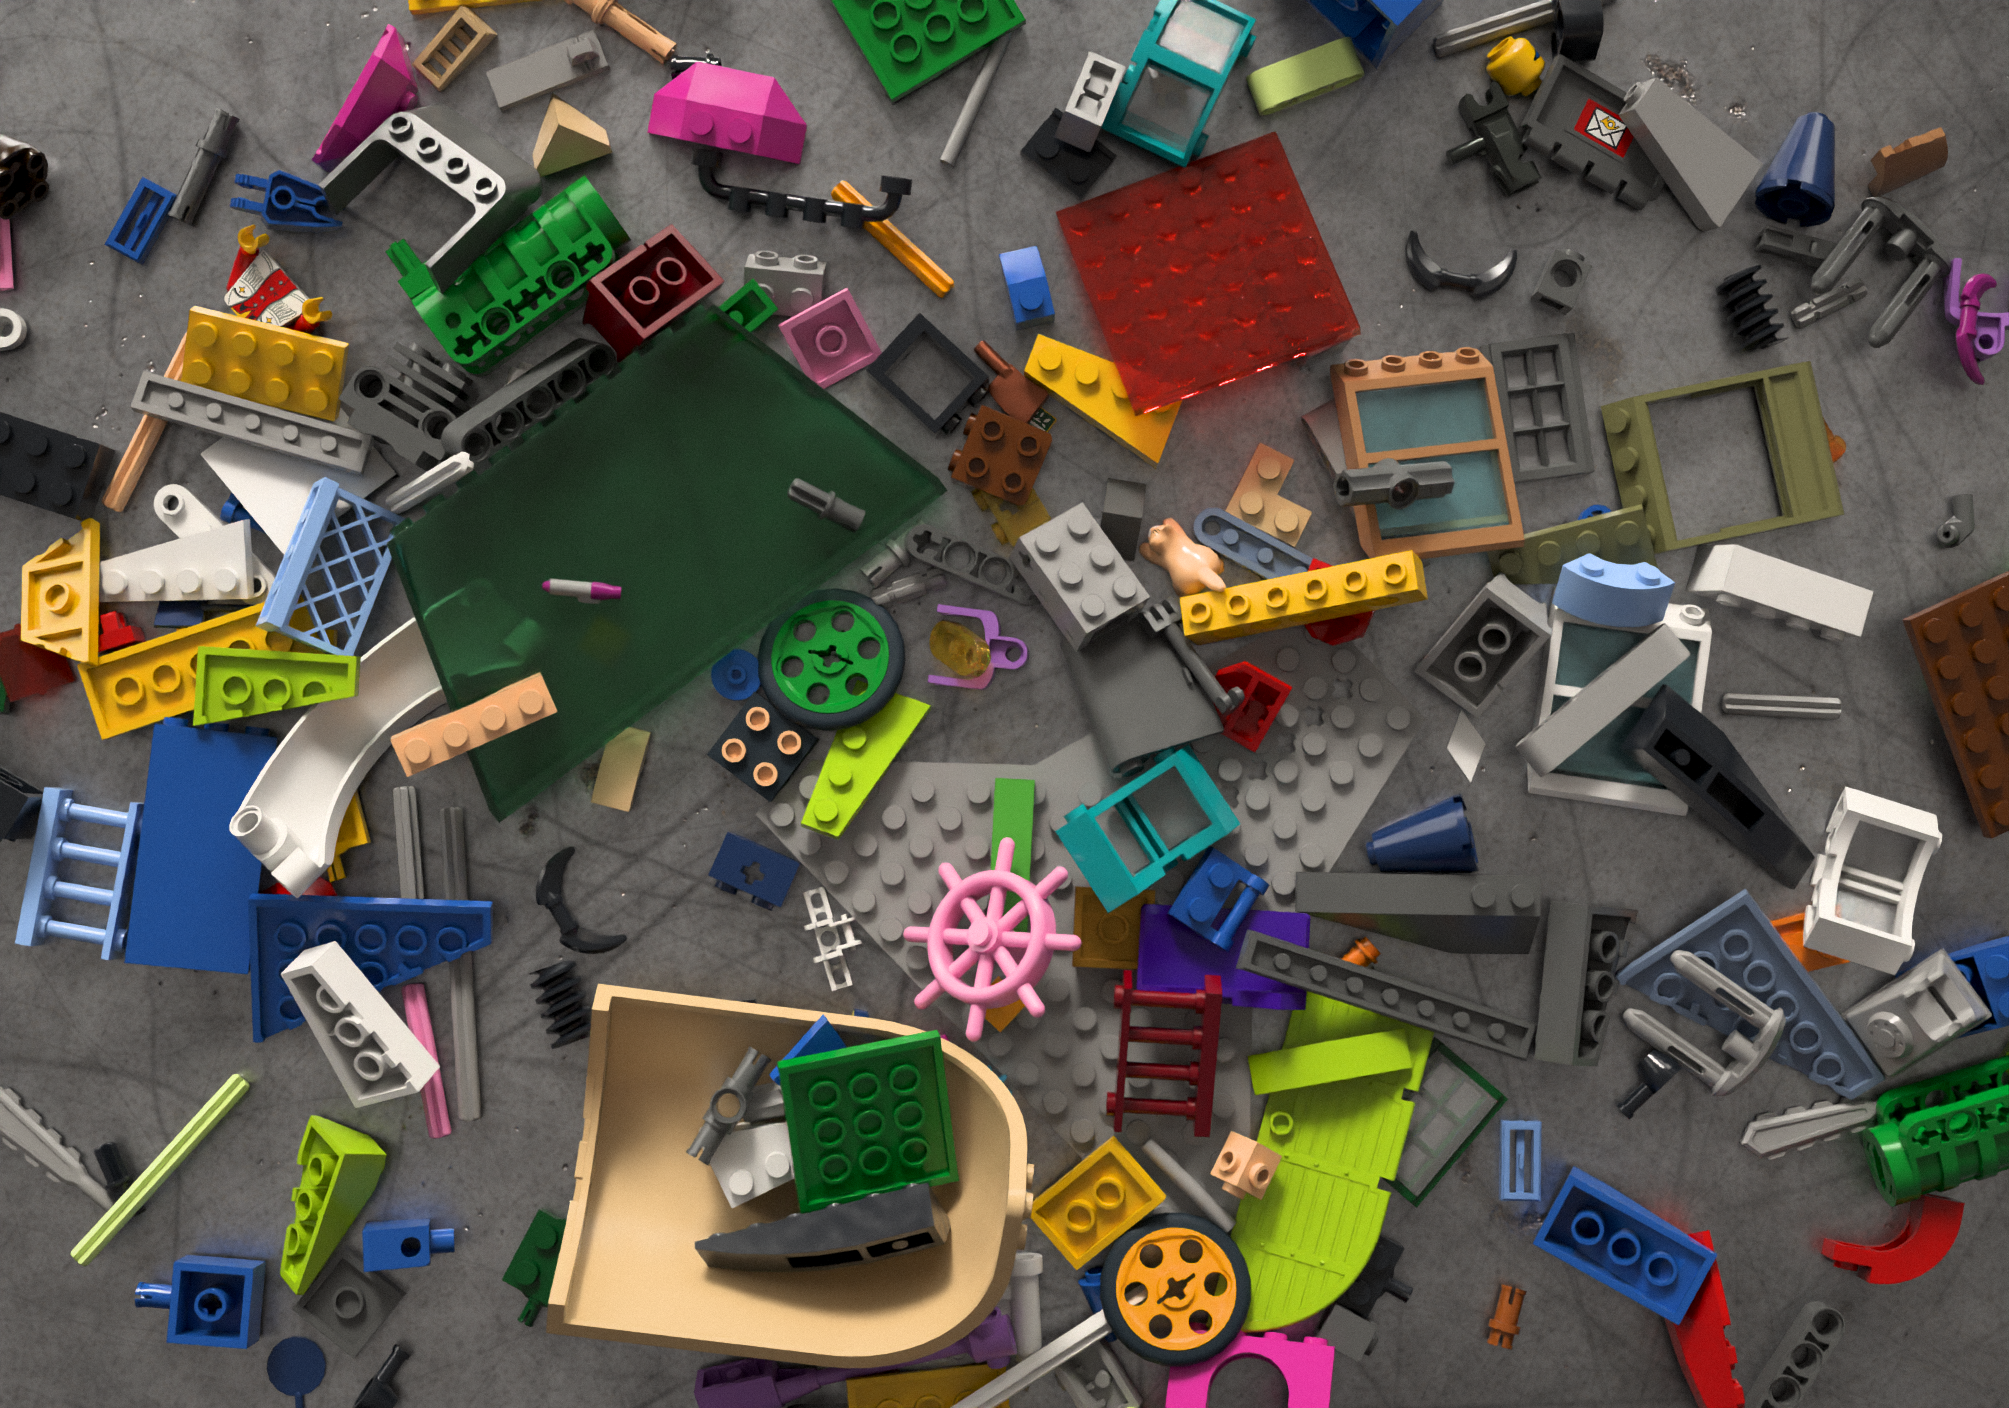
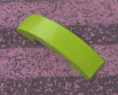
(1329, 1061)

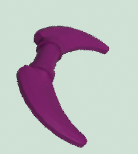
(1967, 327)

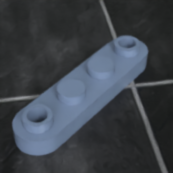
(1249, 546)

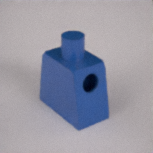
(386, 1248)

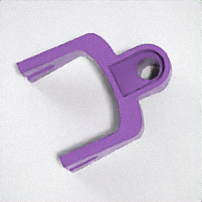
(1989, 326)
(998, 646)

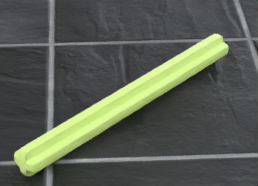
(160, 1170)

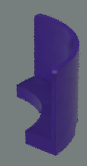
(1178, 958)

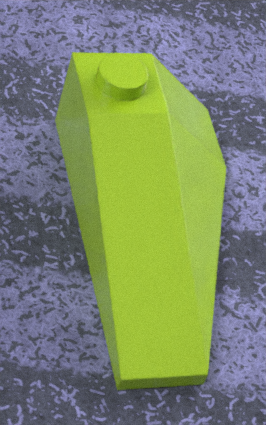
(335, 1185)

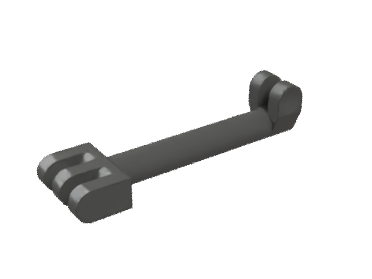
(1166, 620)

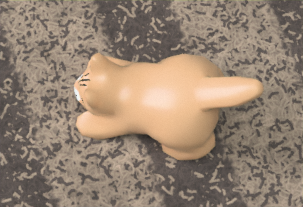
(1188, 563)

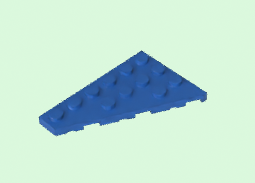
(382, 937)

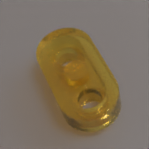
(959, 648)

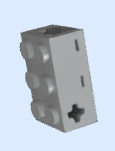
(1079, 576)

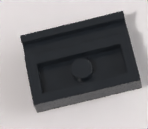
(1064, 163)

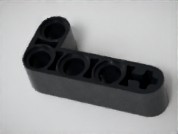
(1577, 29)

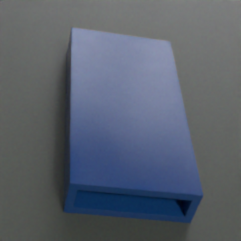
(189, 865)

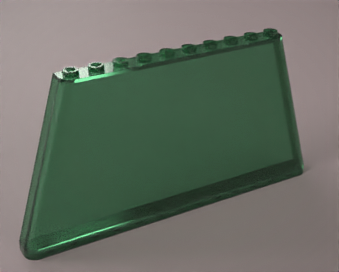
(653, 487)

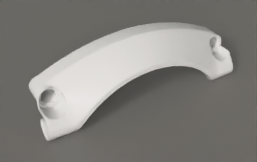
(308, 782)

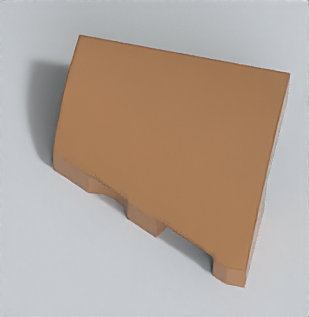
(1908, 161)

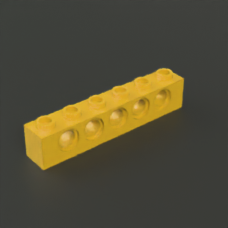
(1304, 598)

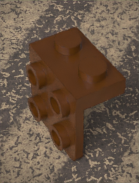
(1000, 456)

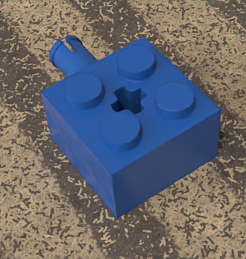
(193, 1314)

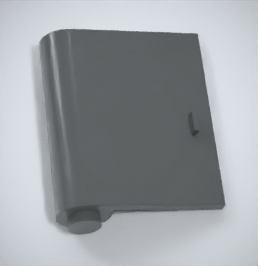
(1139, 696)

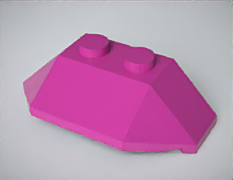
(381, 90)
(729, 112)

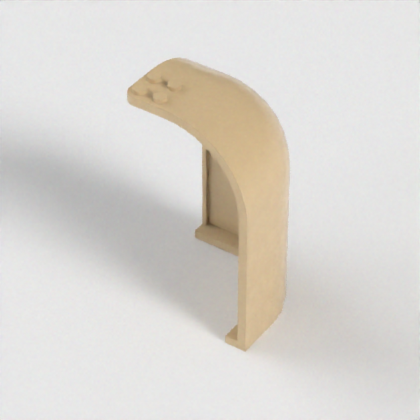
(644, 1201)

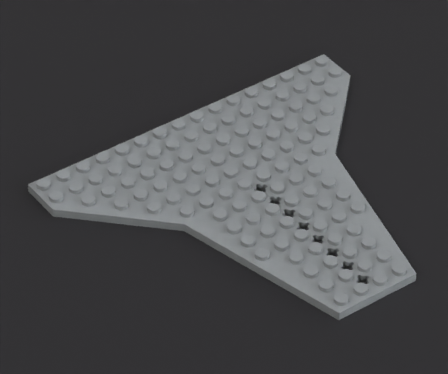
(1068, 1057)

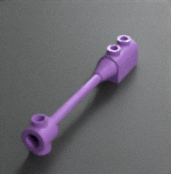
(764, 1385)

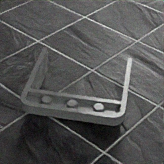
(459, 158)

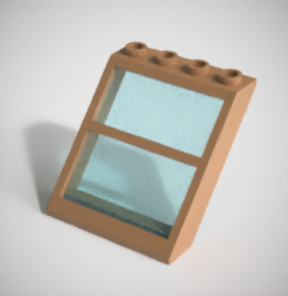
(1425, 413)

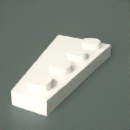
(194, 567)

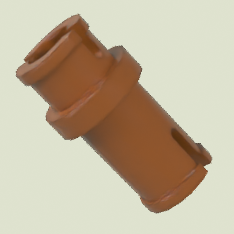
(1506, 1317)

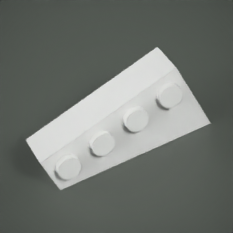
(357, 1028)

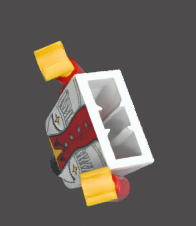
(266, 292)

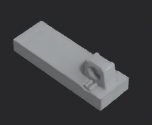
(547, 70)

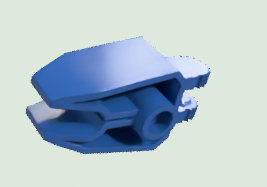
(287, 203)

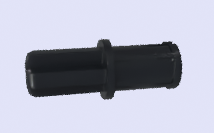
(114, 1171)

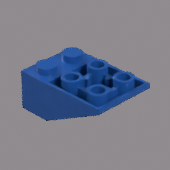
(1988, 973)

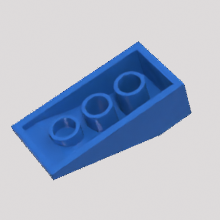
(1624, 1246)

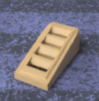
(464, 57)

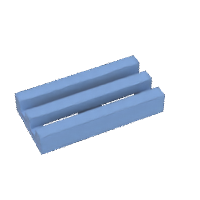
(1504, 1160)

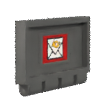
(1583, 122)

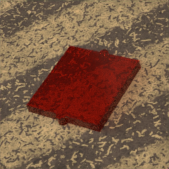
(29, 669)

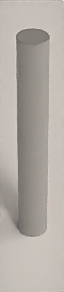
(1188, 1185)

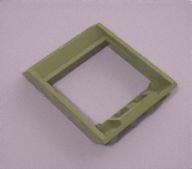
(1793, 438)

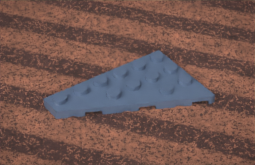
(1751, 953)

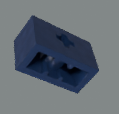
(740, 852)

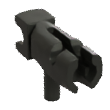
(1496, 140)

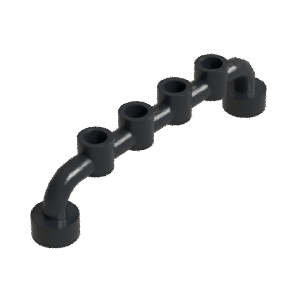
(813, 208)

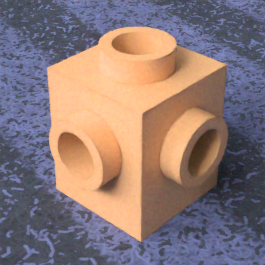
(1245, 1166)

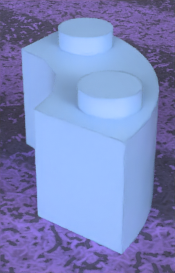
(1613, 592)

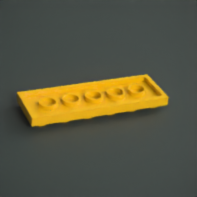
(159, 675)

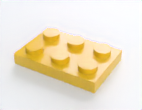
(1095, 1203)

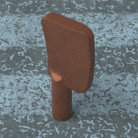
(1011, 389)

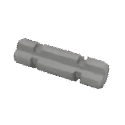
(1828, 303)
(909, 587)

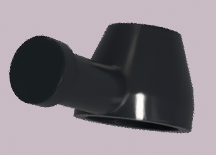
(1655, 1071)
(377, 1391)

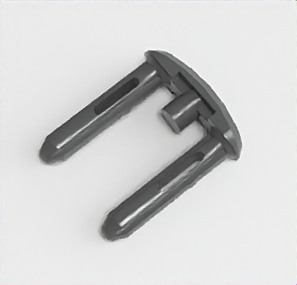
(1908, 235)

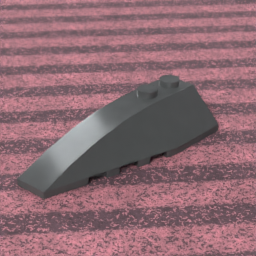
(1429, 909)

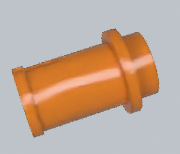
(1362, 953)

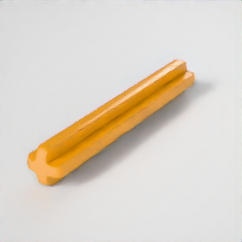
(899, 244)

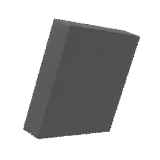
(348, 1302)

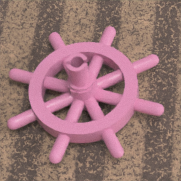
(991, 939)

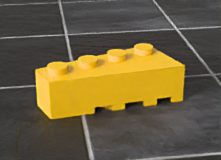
(1097, 394)

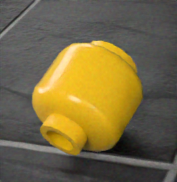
(1515, 66)

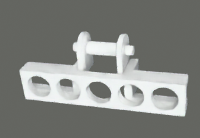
(845, 922)

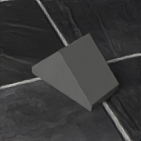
(1123, 515)

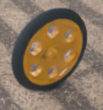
(1131, 1322)

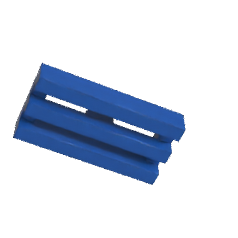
(153, 230)

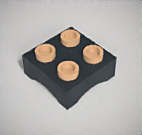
(762, 747)

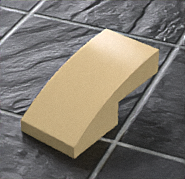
(621, 769)

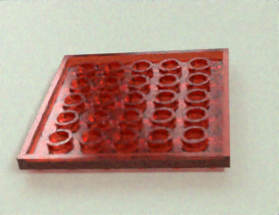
(1207, 273)

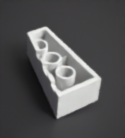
(1779, 591)

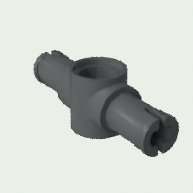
(715, 1123)

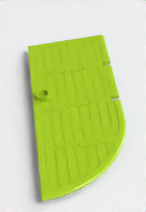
(1324, 1200)

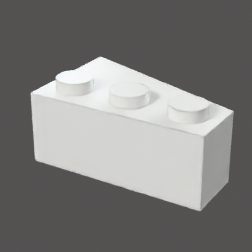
(753, 1160)

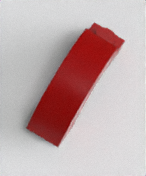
(1918, 1247)

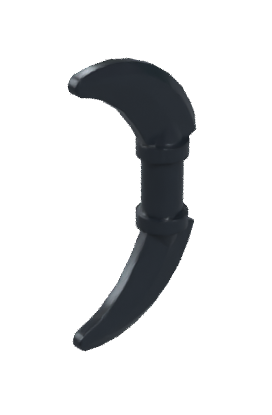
(1433, 276)
(549, 894)

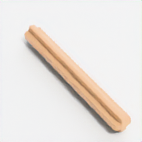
(140, 447)

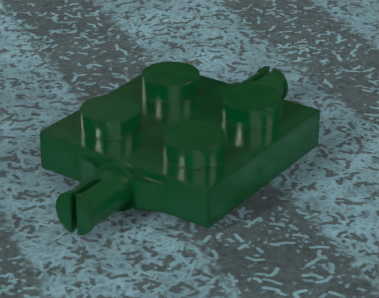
(536, 1263)

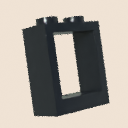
(899, 350)

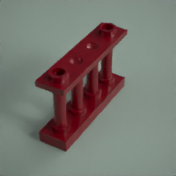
(1198, 1073)

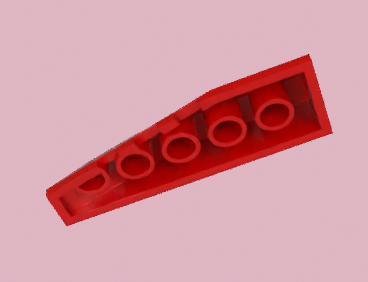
(1701, 1343)

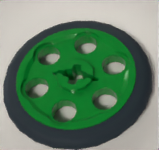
(841, 709)

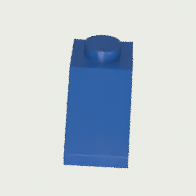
(1027, 288)

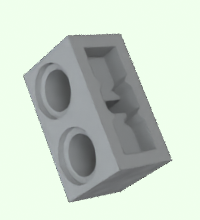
(1090, 101)

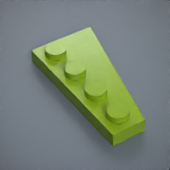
(257, 682)
(859, 761)

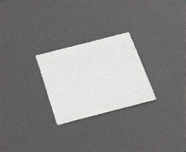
(278, 485)

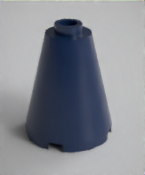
(1801, 174)
(1427, 841)

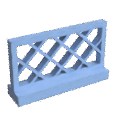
(299, 559)

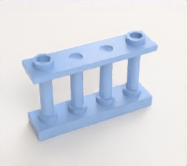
(44, 885)

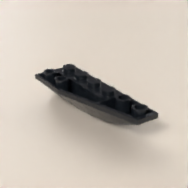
(1715, 781)
(834, 1236)

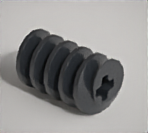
(1750, 311)
(562, 1003)

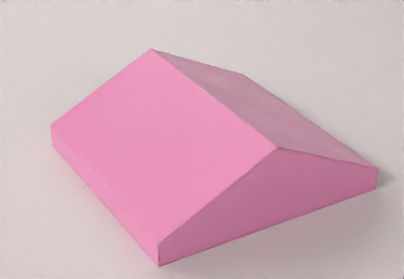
(831, 339)

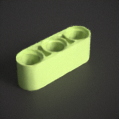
(1305, 76)

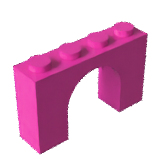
(1304, 1365)

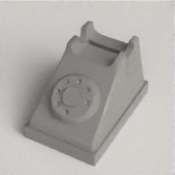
(1487, 645)
(1916, 1014)

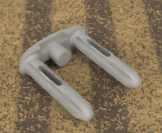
(1749, 1054)

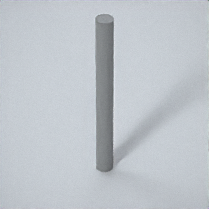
(975, 100)

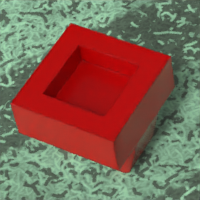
(118, 633)

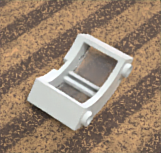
(1870, 880)

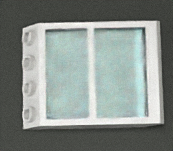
(1574, 658)

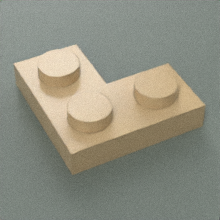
(1257, 498)

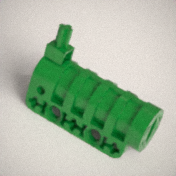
(516, 276)
(1942, 1143)

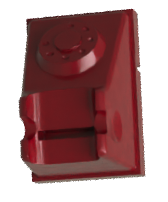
(648, 291)

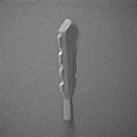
(1799, 1128)
(43, 1147)

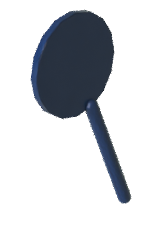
(296, 1367)

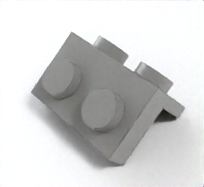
(788, 282)
(1097, 1379)

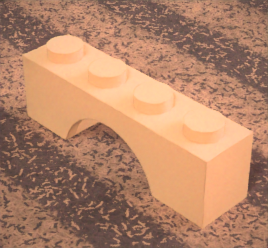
(473, 725)

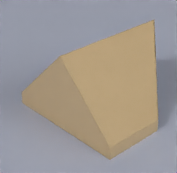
(567, 139)

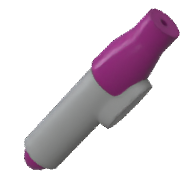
(584, 591)

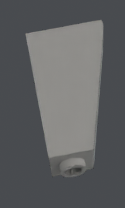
(1689, 152)

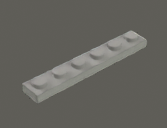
(252, 423)

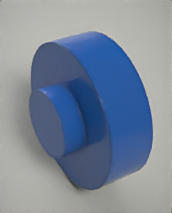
(736, 675)

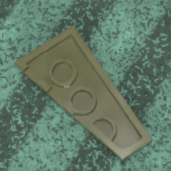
(1612, 536)

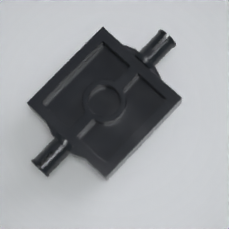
(1376, 1279)

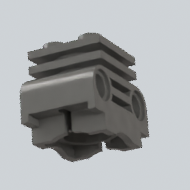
(410, 408)

